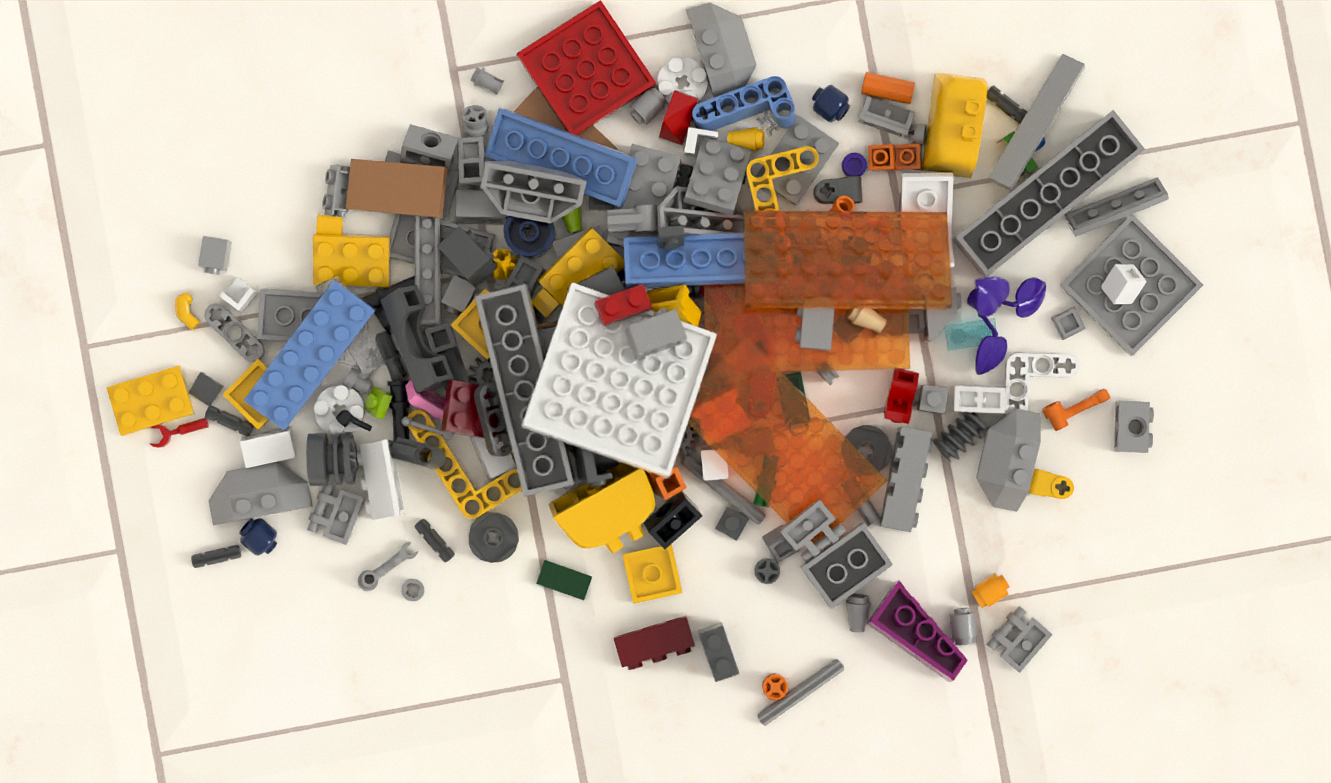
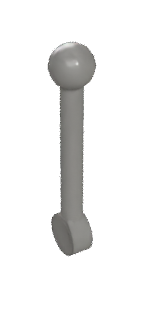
(406, 421)

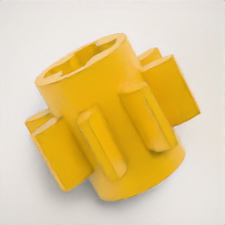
(504, 262)

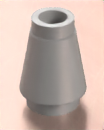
(858, 610)

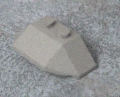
(722, 47)
(531, 190)
(696, 219)
(1010, 458)
(258, 493)

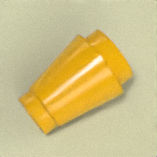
(747, 138)

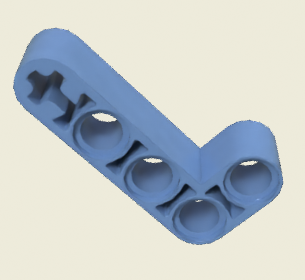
(743, 109)

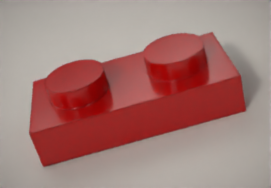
(623, 305)

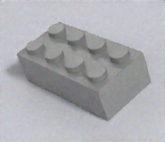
(650, 184)

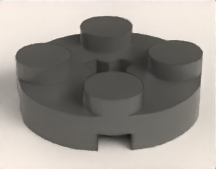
(878, 442)
(490, 551)

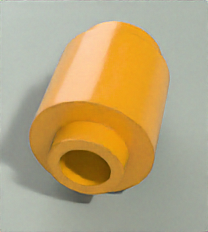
(990, 590)

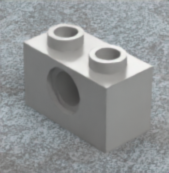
(428, 148)
(1126, 412)

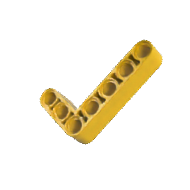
(772, 171)
(457, 471)

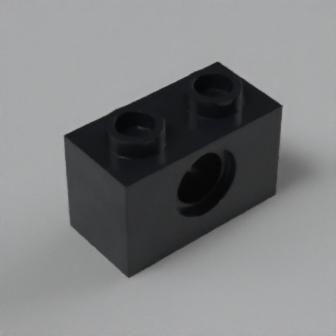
(672, 519)

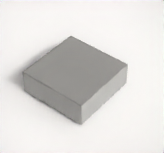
(1068, 323)

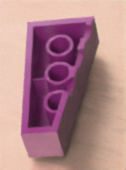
(911, 628)

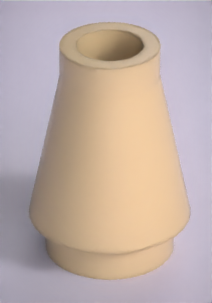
(866, 318)

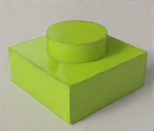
(378, 402)

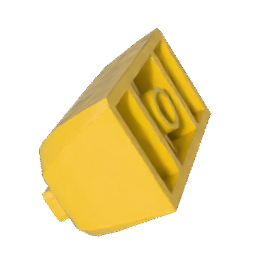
(955, 124)
(604, 512)

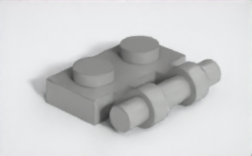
(343, 516)
(809, 524)
(1025, 644)

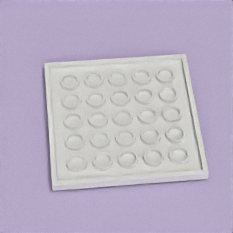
(606, 399)

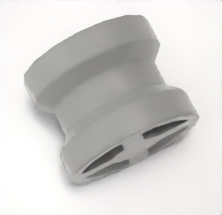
(475, 121)

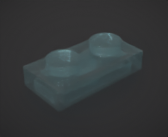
(967, 334)

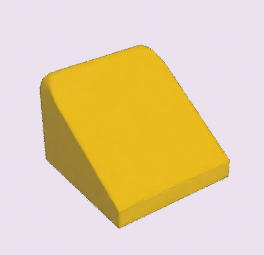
(329, 225)

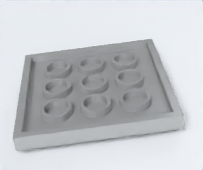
(1164, 293)

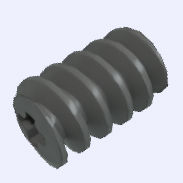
(960, 435)

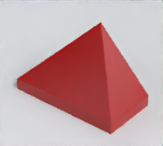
(678, 117)

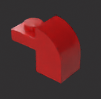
(901, 396)

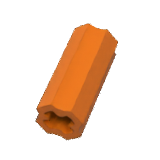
(887, 88)

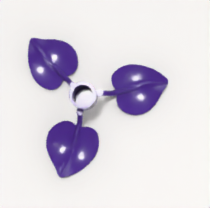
(986, 299)

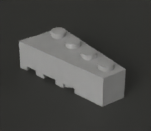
(905, 479)

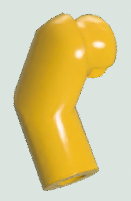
(183, 311)

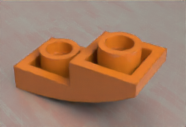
(894, 157)

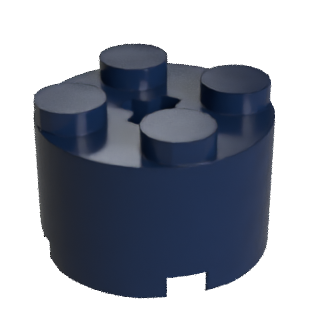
(534, 246)

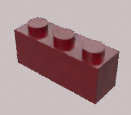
(654, 642)

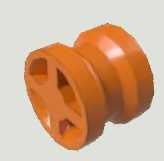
(778, 687)

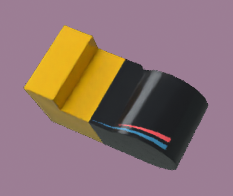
(544, 305)

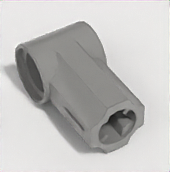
(639, 219)

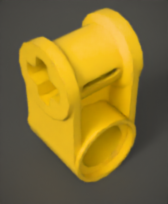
(1044, 484)

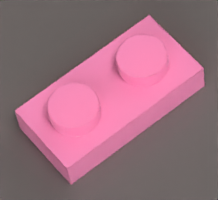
(428, 401)

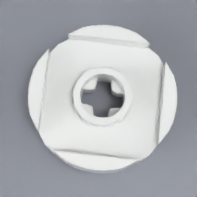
(676, 69)
(342, 396)

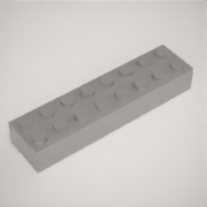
(1048, 194)
(516, 364)

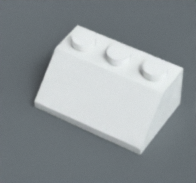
(380, 480)

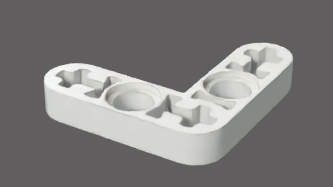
(1030, 370)

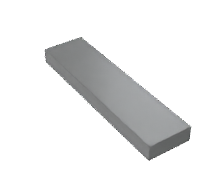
(1116, 206)

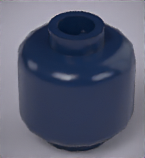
(830, 103)
(258, 536)

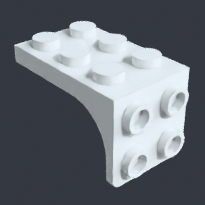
(929, 194)

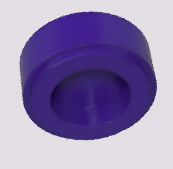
(854, 165)

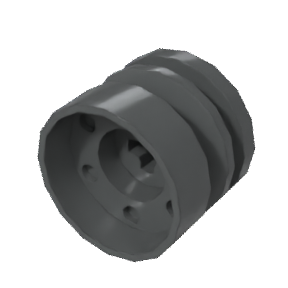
(329, 459)

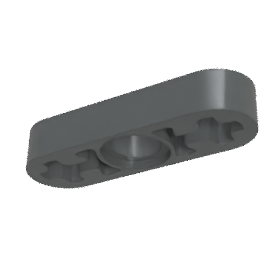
(490, 439)

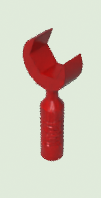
(181, 429)

